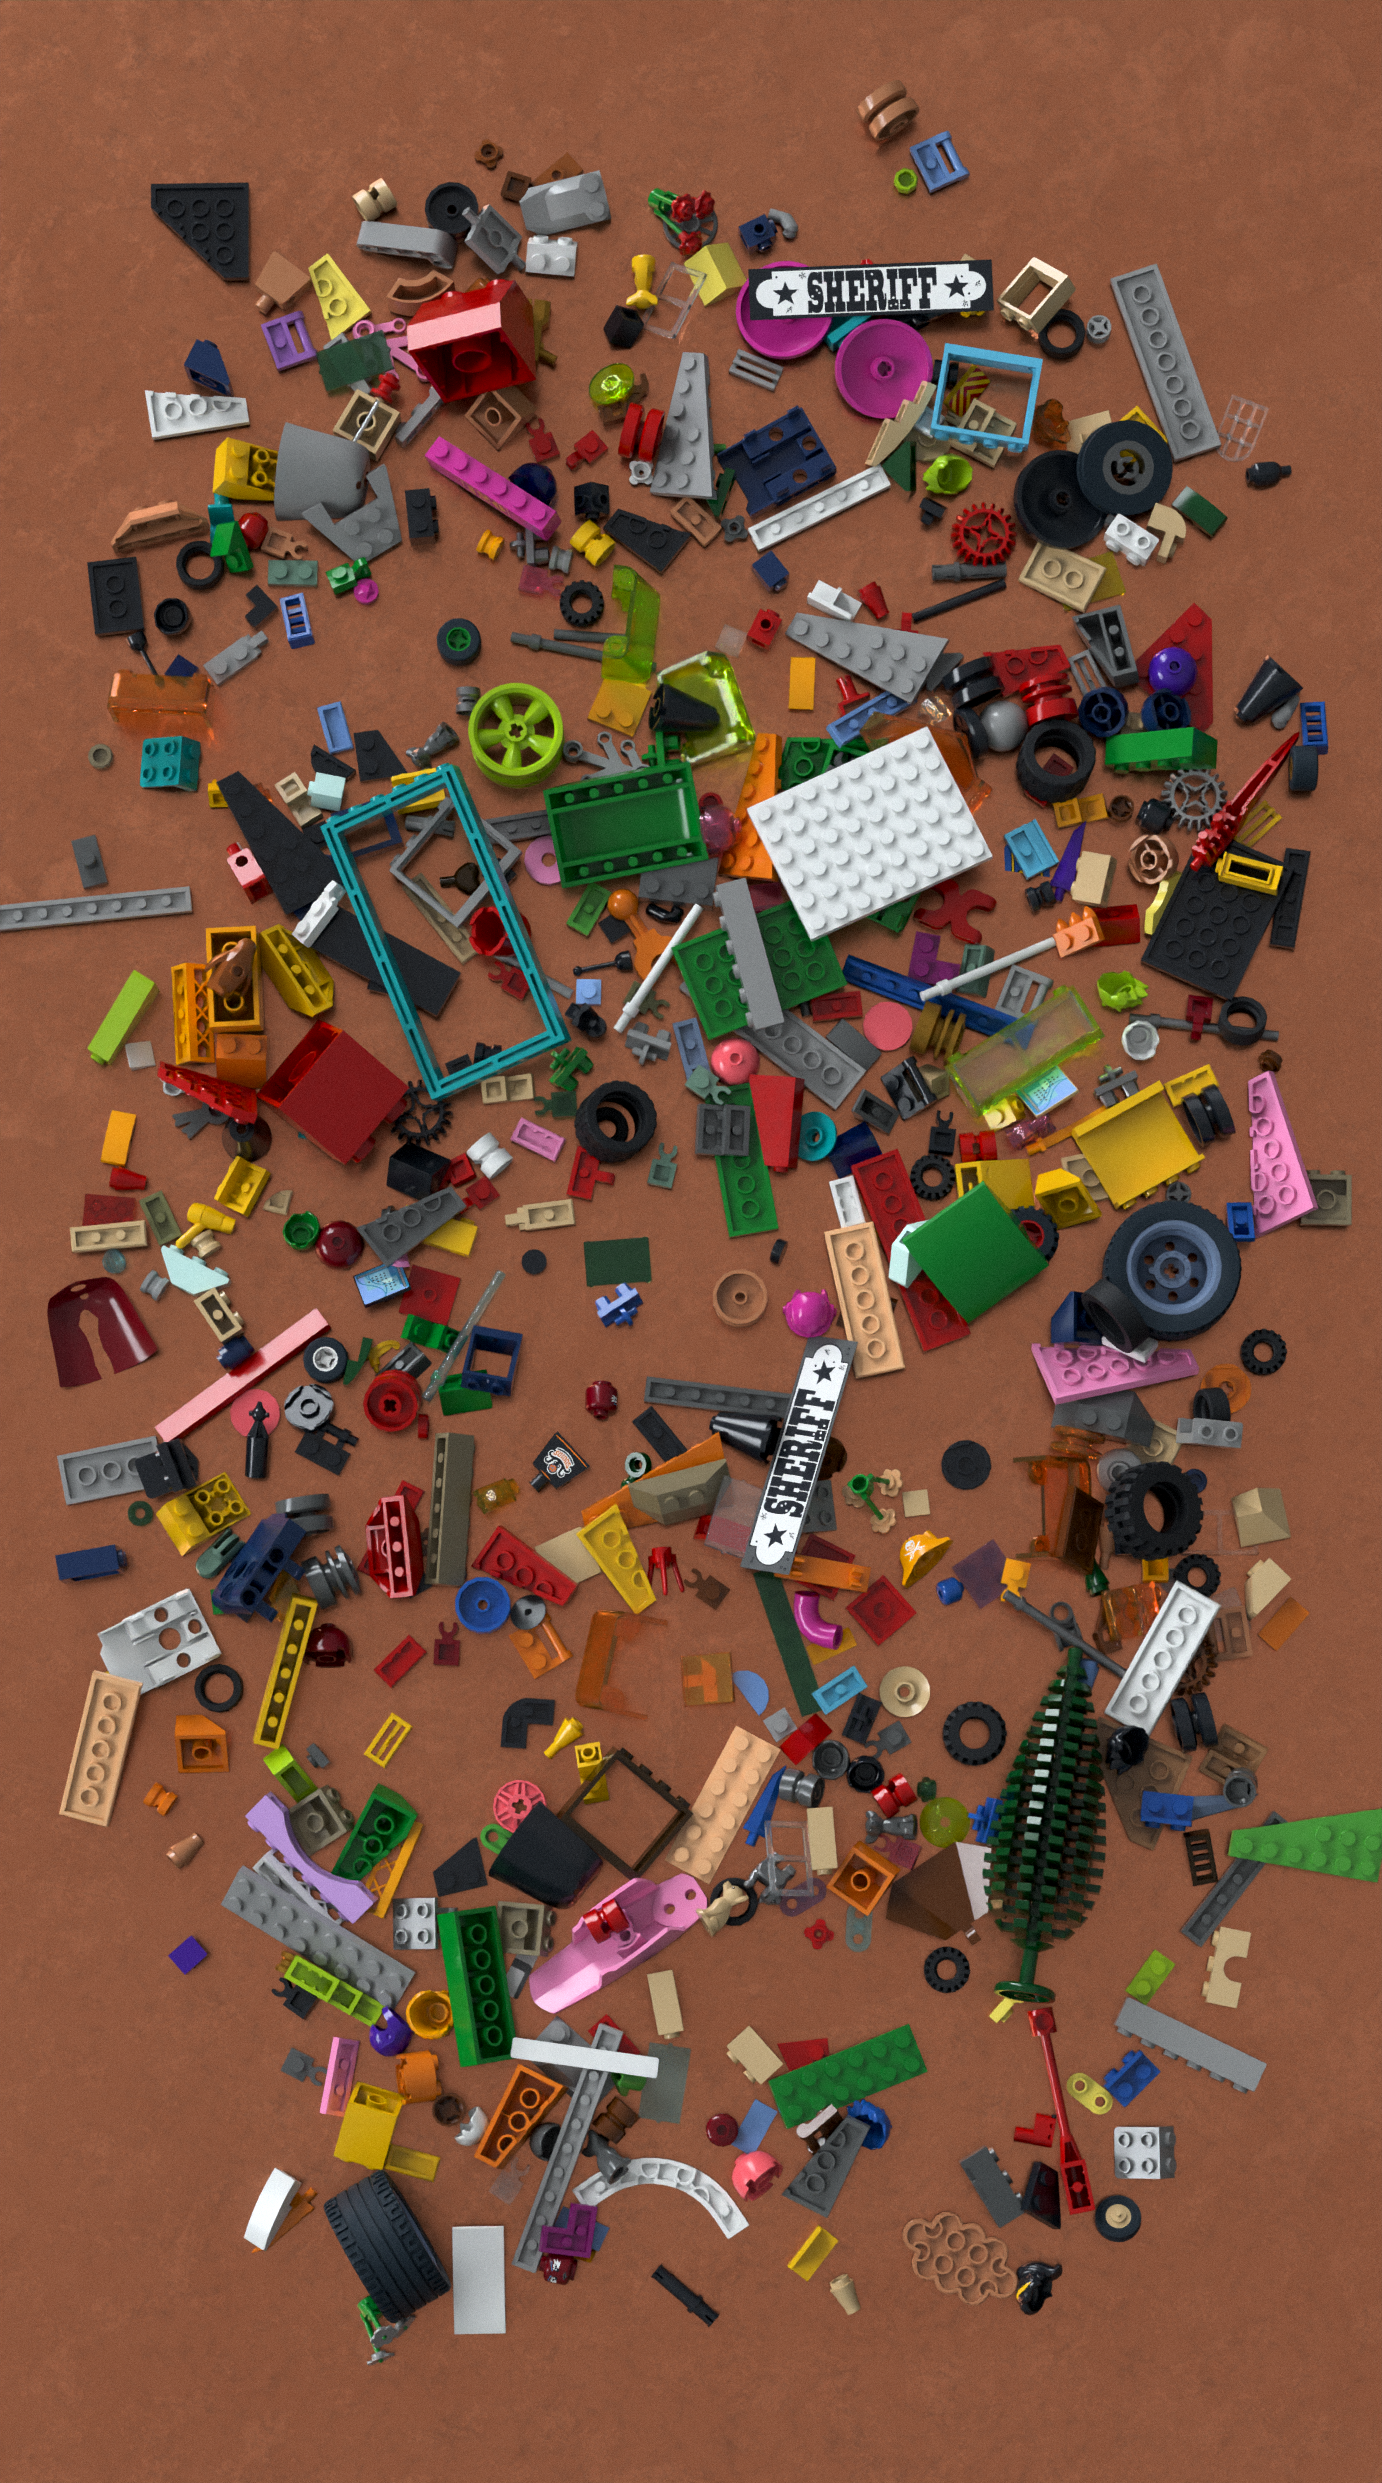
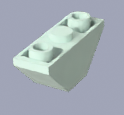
(902, 1264)
(192, 1274)

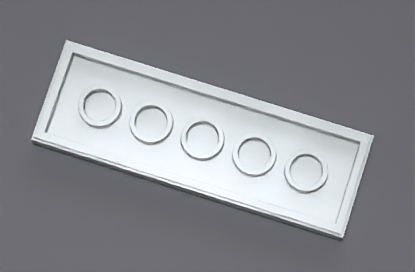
(1163, 1658)

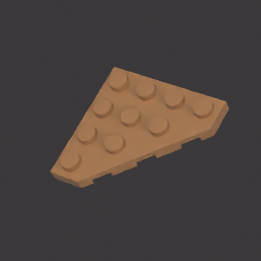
(1158, 1772)

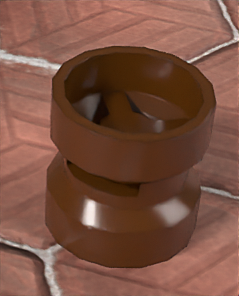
(1122, 804)

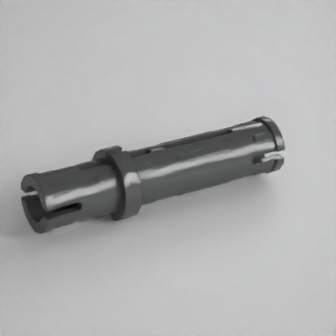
(962, 571)

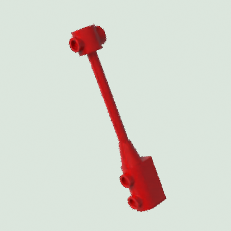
(1071, 2164)

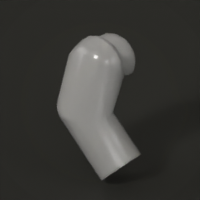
(786, 220)
(1285, 712)

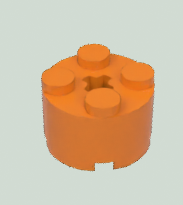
(417, 2077)

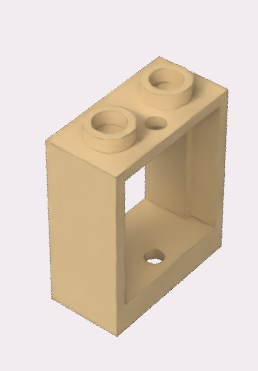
(1022, 286)
(822, 1840)
(665, 2004)

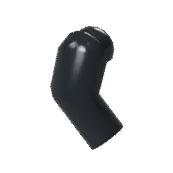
(661, 914)

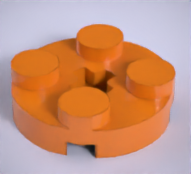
(1236, 1379)

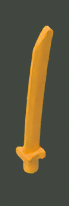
(1041, 1144)

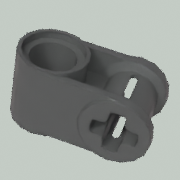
(1068, 1623)

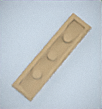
(455, 939)

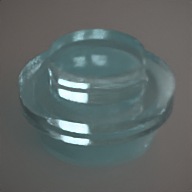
(114, 1261)

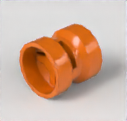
(159, 1798)

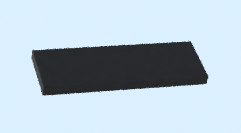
(425, 977)

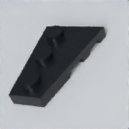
(648, 540)

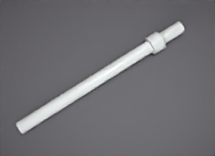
(945, 986)
(631, 1009)

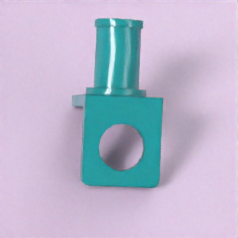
(219, 513)

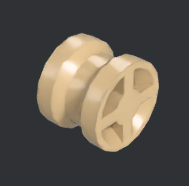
(205, 1244)

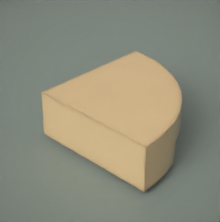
(279, 1202)

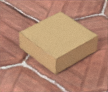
(916, 1503)

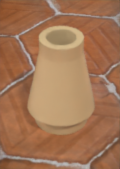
(845, 2293)

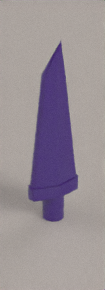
(1066, 870)

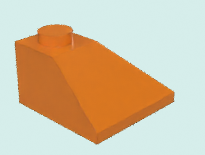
(200, 1745)

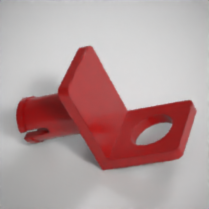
(850, 695)

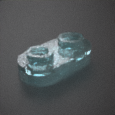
(858, 1926)

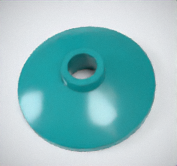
(811, 1125)

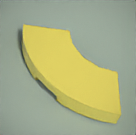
(1156, 910)

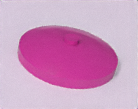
(780, 336)
(882, 366)

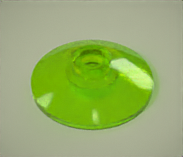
(611, 383)
(934, 1831)

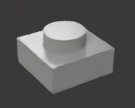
(780, 1724)

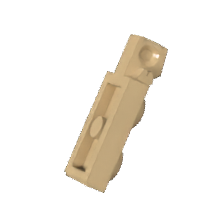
(543, 1215)

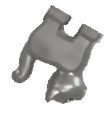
(761, 1874)

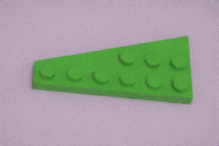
(1328, 1844)

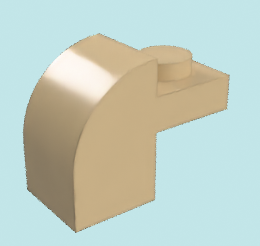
(1169, 525)

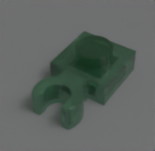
(561, 1104)

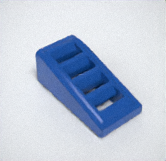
(302, 635)
(1319, 741)

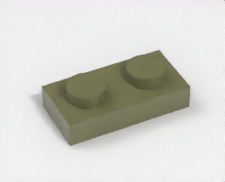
(160, 1218)

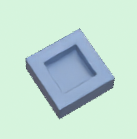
(588, 992)

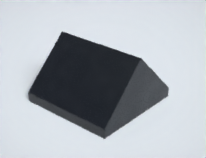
(416, 1171)

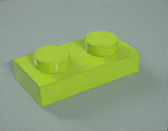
(1150, 1977)

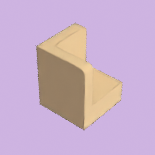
(936, 1079)

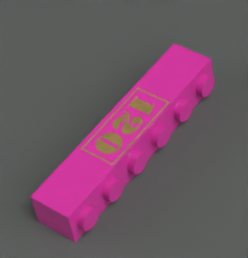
(493, 488)

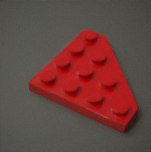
(1193, 634)
(219, 1094)

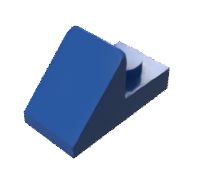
(1240, 1221)

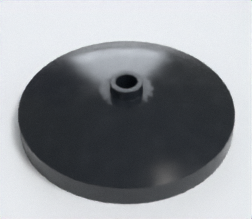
(1036, 492)

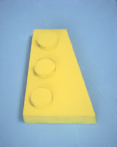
(338, 298)

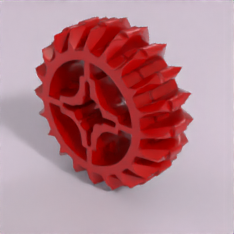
(991, 539)

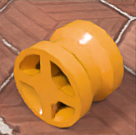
(490, 544)

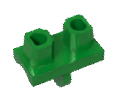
(664, 745)
(576, 1059)

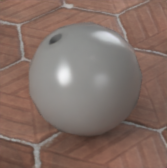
(1004, 725)

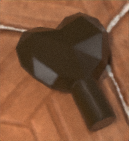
(464, 878)

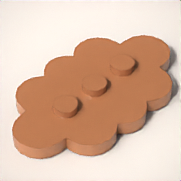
(960, 2258)

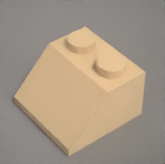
(1263, 1584)

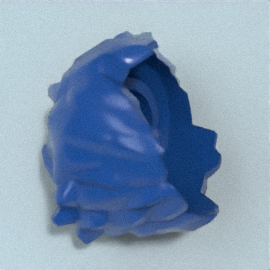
(876, 2118)

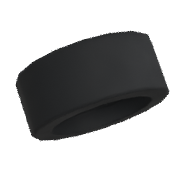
(1066, 352)
(198, 584)
(1240, 1036)
(1211, 1404)
(209, 1671)
(753, 1901)

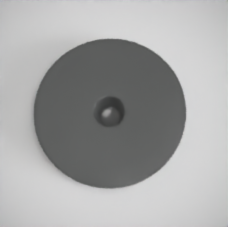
(528, 1612)

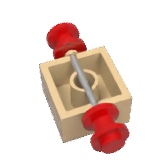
(369, 419)

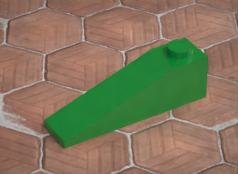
(378, 1830)

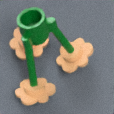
(859, 1492)

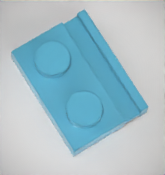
(1031, 849)

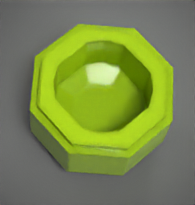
(905, 181)

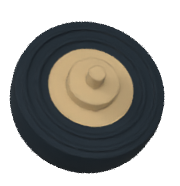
(1118, 2218)

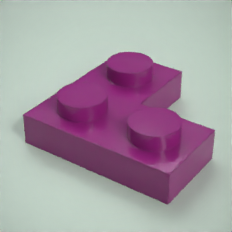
(924, 964)
(576, 2238)

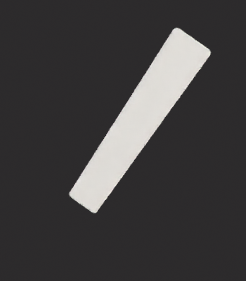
(584, 2057)

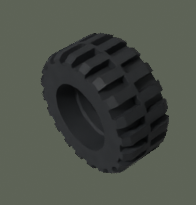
(1179, 1503)

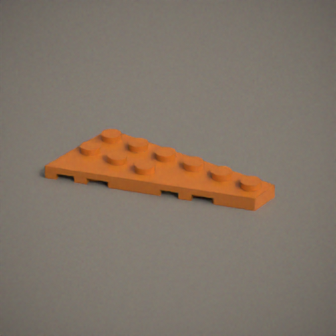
(748, 856)
(699, 1454)

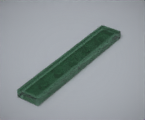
(788, 1641)

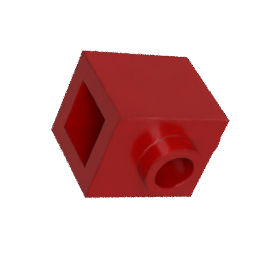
(765, 629)

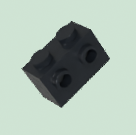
(420, 516)

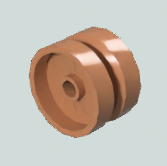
(887, 110)
(740, 1313)

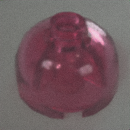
(719, 828)

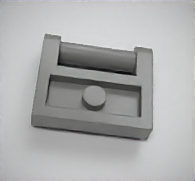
(1017, 989)

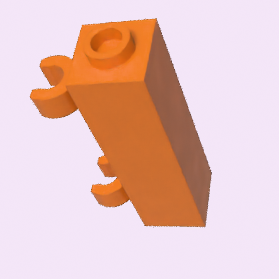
(828, 1573)

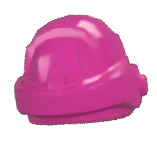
(809, 1313)

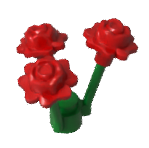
(683, 209)

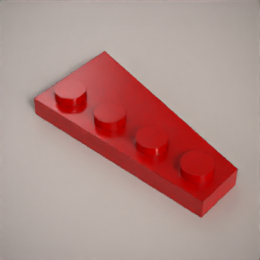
(519, 1564)

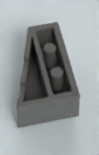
(681, 885)
(992, 2185)

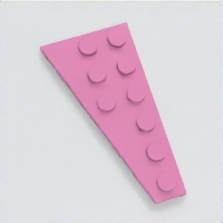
(1276, 1164)
(1101, 1370)

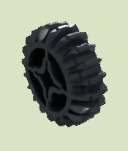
(430, 1109)

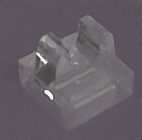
(936, 709)

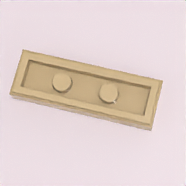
(108, 1236)

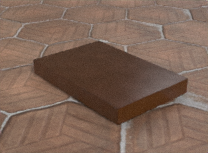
(1079, 1530)

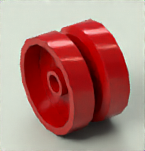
(641, 433)
(388, 1414)

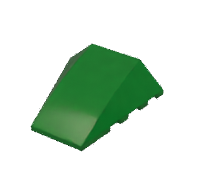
(809, 757)

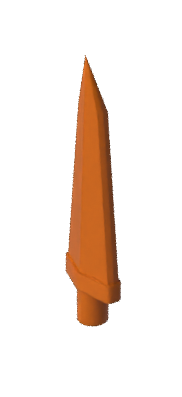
(300, 2208)

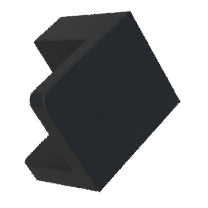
(623, 326)

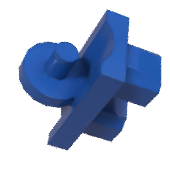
(620, 1309)
(983, 1819)

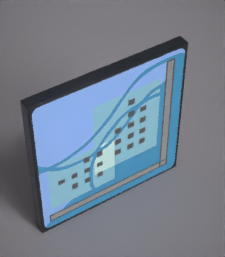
(381, 1284)

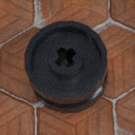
(451, 199)
(973, 683)
(1208, 1115)
(1189, 1723)

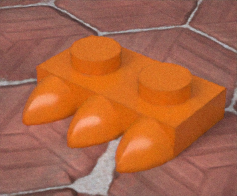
(1078, 933)

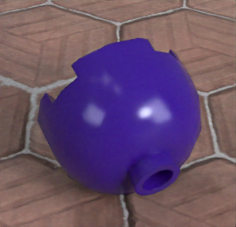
(1182, 675)

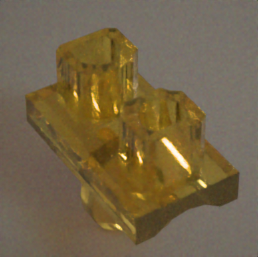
(496, 1495)

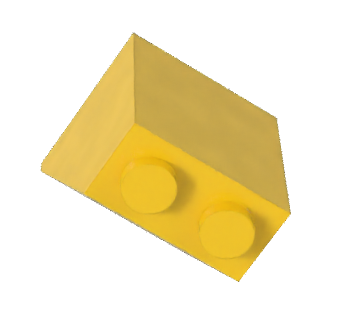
(369, 2126)

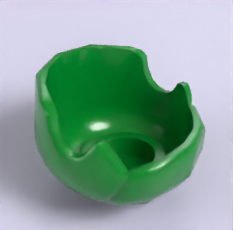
(301, 1230)

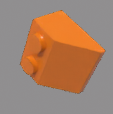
(243, 1059)
(863, 1878)

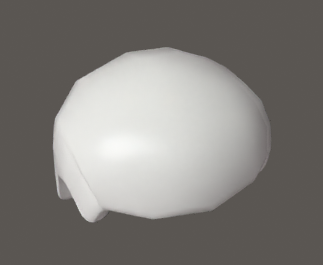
(1140, 1040)
(474, 2130)

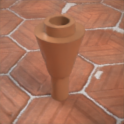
(1106, 1545)

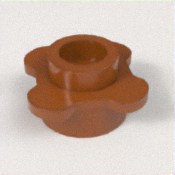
(488, 146)

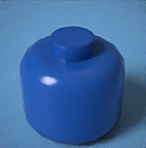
(949, 1590)

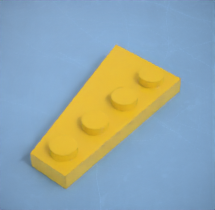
(614, 1552)

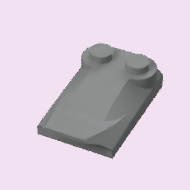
(565, 204)
(569, 2076)

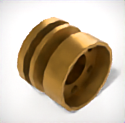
(937, 1031)

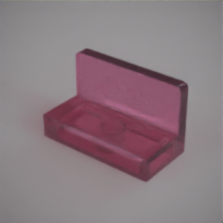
(765, 896)

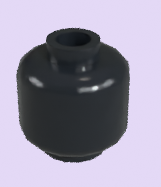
(1155, 816)

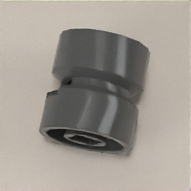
(798, 1787)
(1240, 1787)

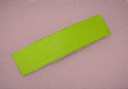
(334, 1991)

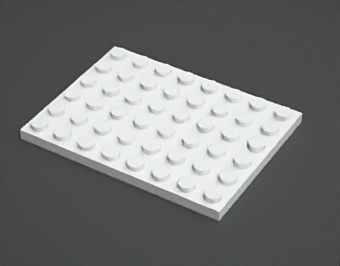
(869, 833)

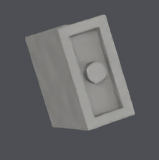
(1209, 1433)

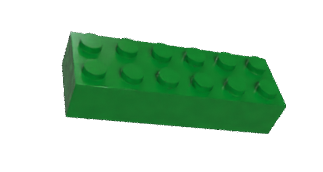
(477, 1985)

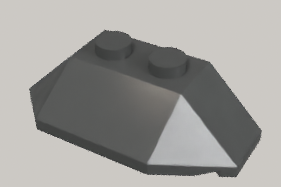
(1113, 1415)

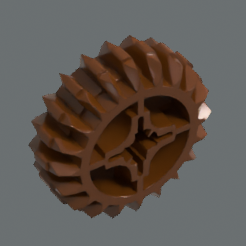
(1203, 1651)

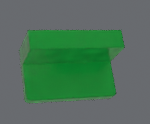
(459, 1400)

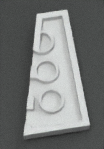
(189, 414)

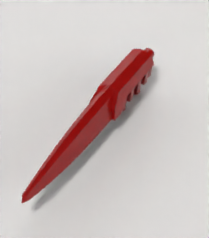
(1234, 813)

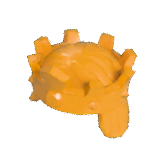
(430, 2014)

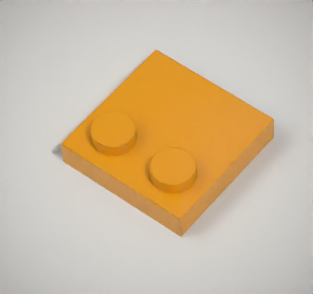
(619, 706)

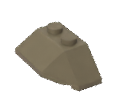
(680, 1493)

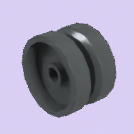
(305, 1510)

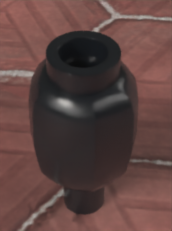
(1266, 473)

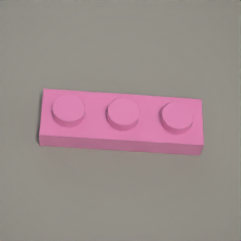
(339, 2076)

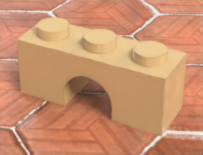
(1227, 1944)

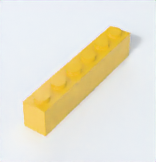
(285, 1670)

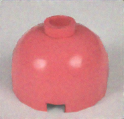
(734, 1061)
(753, 2174)

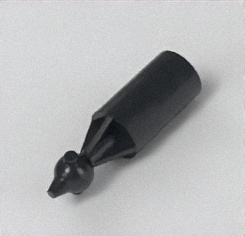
(257, 1445)

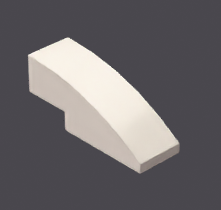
(271, 2208)

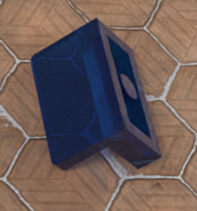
(852, 1148)

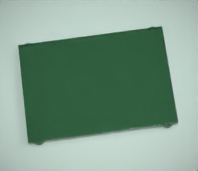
(617, 1261)

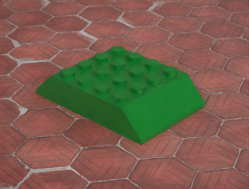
(625, 823)

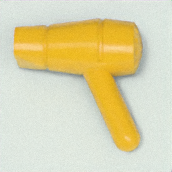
(205, 1217)

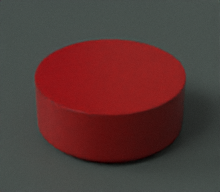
(423, 1426)

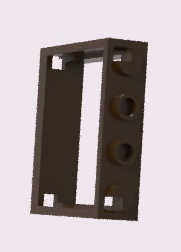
(660, 1787)

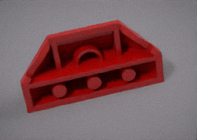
(395, 1547)

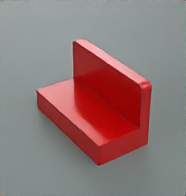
(1118, 924)

